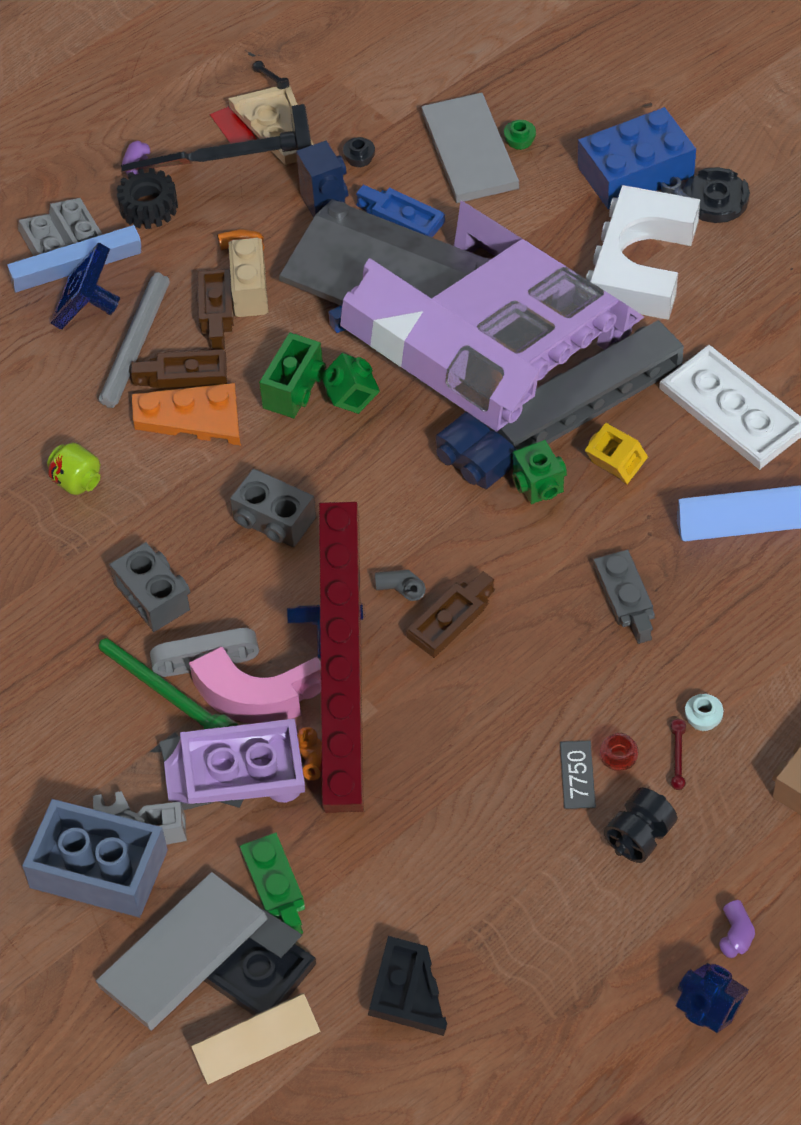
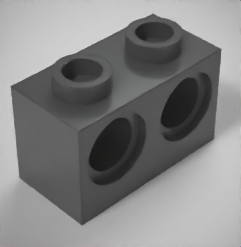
(274, 503)
(145, 589)

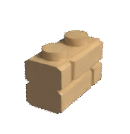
(248, 277)

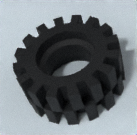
(147, 185)

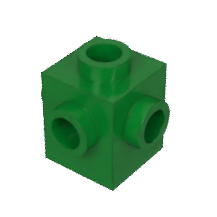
(350, 383)
(538, 472)

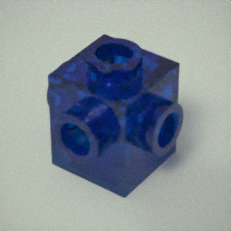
(710, 996)

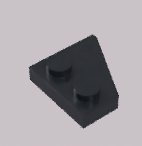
(407, 989)

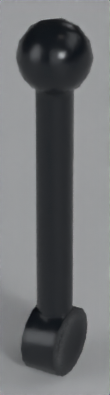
(282, 83)

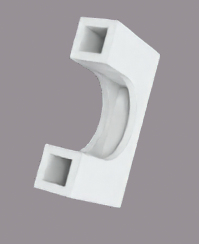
(636, 217)

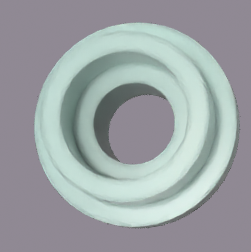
(701, 720)

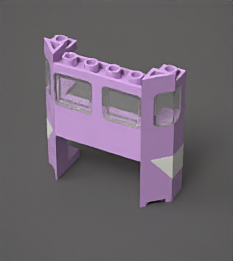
(492, 329)

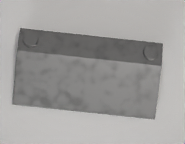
(342, 240)

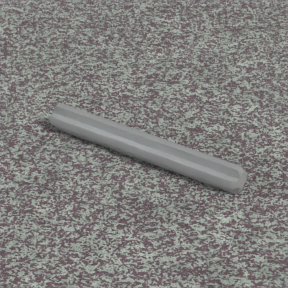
(134, 340)

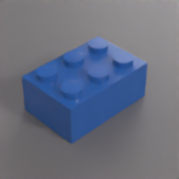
(636, 155)

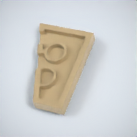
(267, 115)

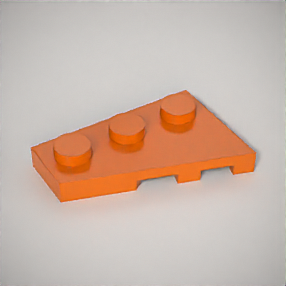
(195, 410)

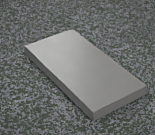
(470, 147)
(181, 950)

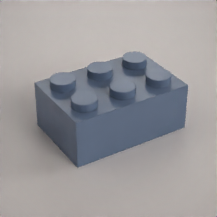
(95, 857)

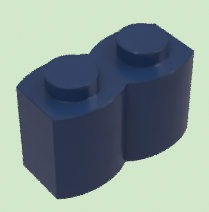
(475, 450)

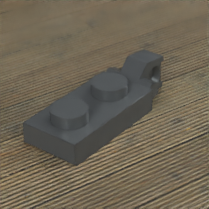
(626, 593)

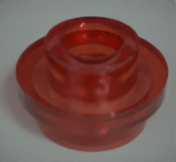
(622, 743)

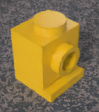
(616, 452)

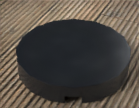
(720, 194)

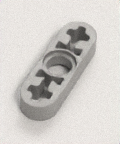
(174, 656)

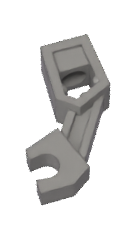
(168, 814)

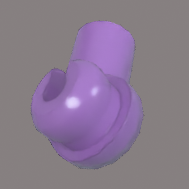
(135, 152)
(741, 931)

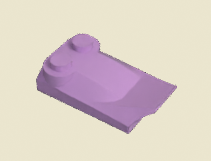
(236, 764)

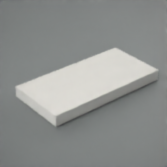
(733, 406)

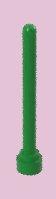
(163, 687)

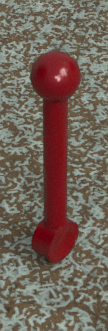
(678, 728)

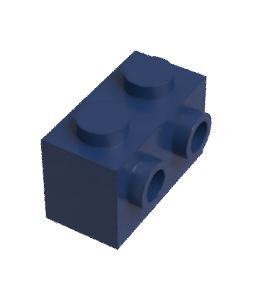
(320, 176)

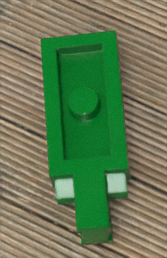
(274, 879)

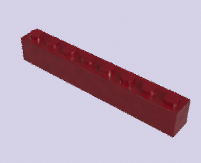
(341, 658)

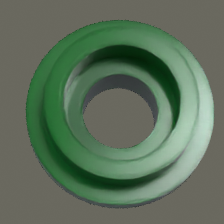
(519, 134)

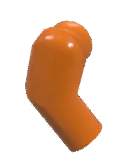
(224, 238)
(311, 752)

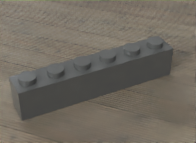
(596, 385)

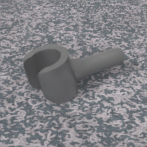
(675, 187)

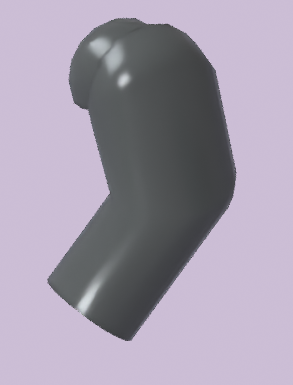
(402, 581)

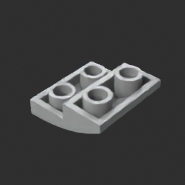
(64, 225)

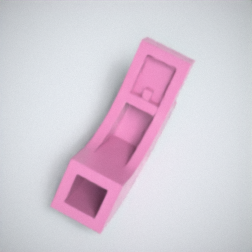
(250, 697)

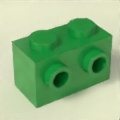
(292, 375)

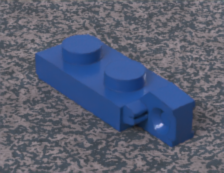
(401, 210)

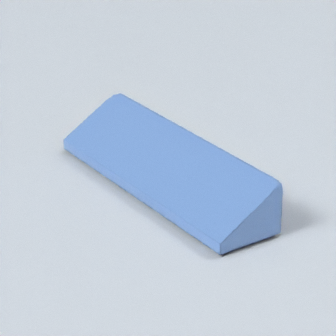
(62, 261)
(739, 513)

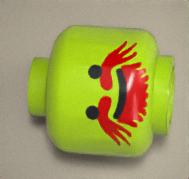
(74, 468)

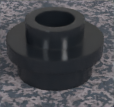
(359, 151)

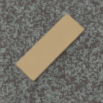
(255, 1038)

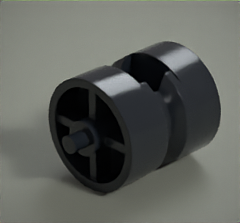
(646, 819)

